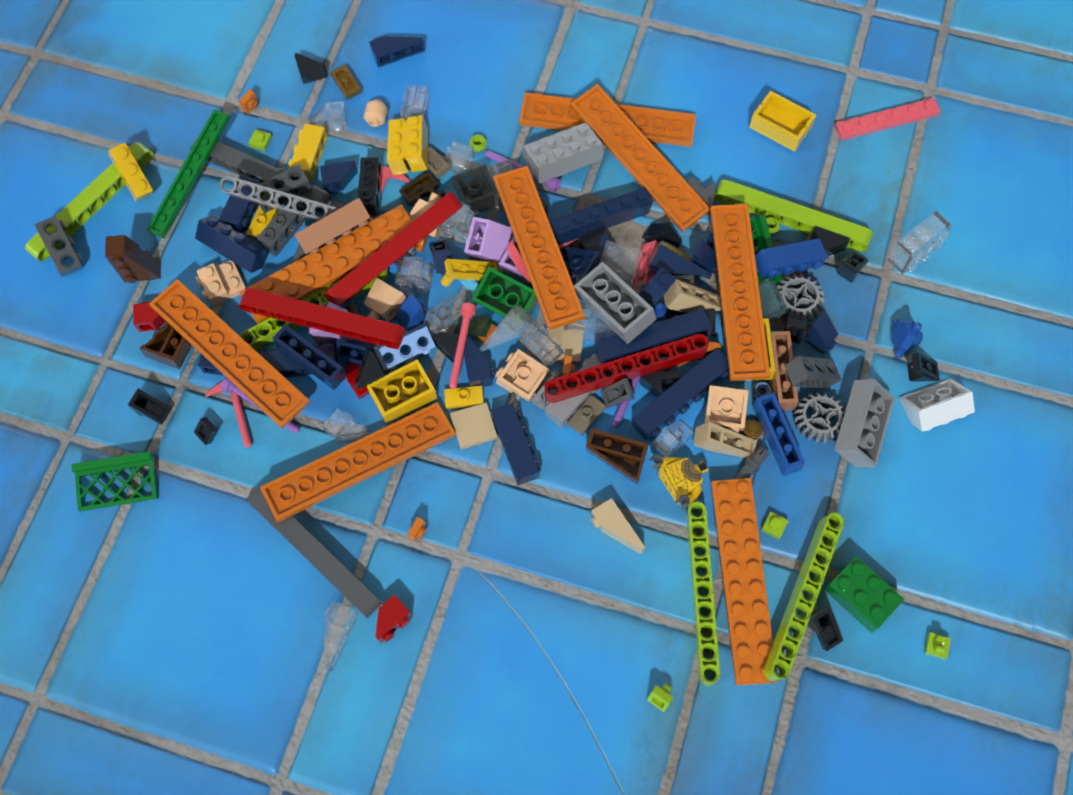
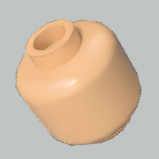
(375, 113)

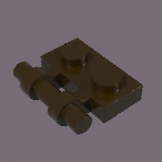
(420, 188)

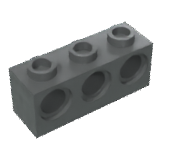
(289, 184)
(281, 230)
(50, 241)
(812, 372)

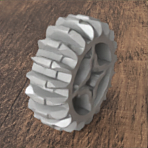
(793, 288)
(816, 404)

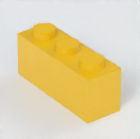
(309, 149)
(130, 172)

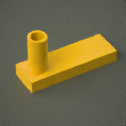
(465, 270)

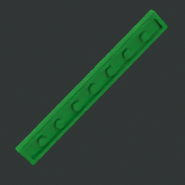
(188, 174)

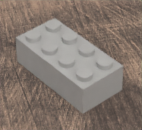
(563, 152)
(615, 302)
(864, 423)

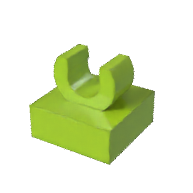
(937, 645)
(660, 697)

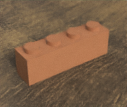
(332, 226)
(781, 383)

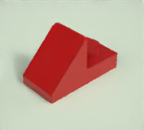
(351, 372)

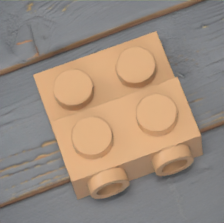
(220, 282)
(521, 375)
(727, 407)

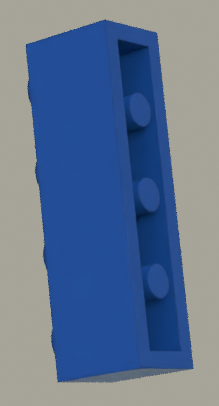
(790, 258)
(778, 434)

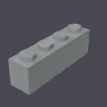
(562, 411)

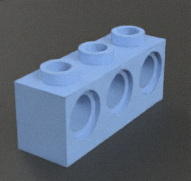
(410, 338)

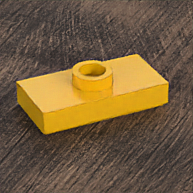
(259, 222)
(463, 397)

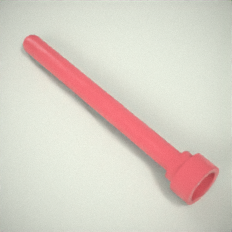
(468, 311)

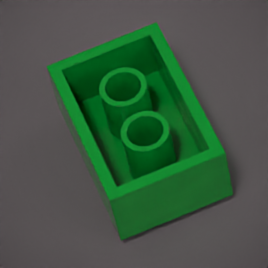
(503, 293)
(864, 594)

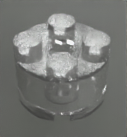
(459, 223)
(414, 275)

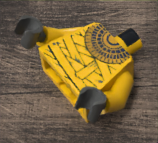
(680, 477)

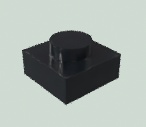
(205, 431)

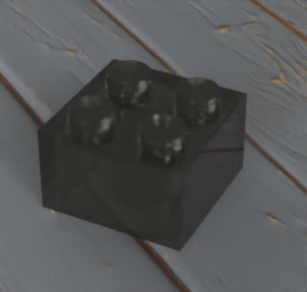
(476, 189)

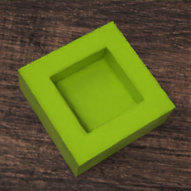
(260, 140)
(774, 525)

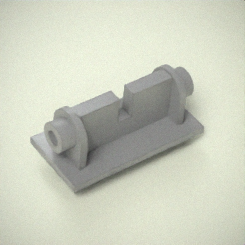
(538, 397)

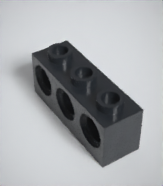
(370, 184)

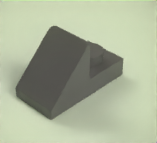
(706, 194)
(617, 393)

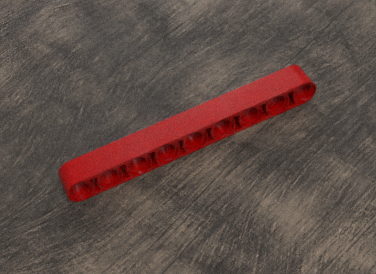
(393, 249)
(322, 318)
(632, 361)

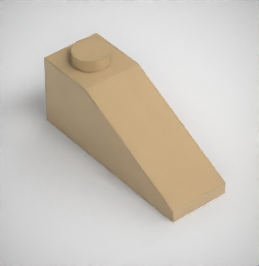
(686, 297)
(724, 441)
(614, 524)

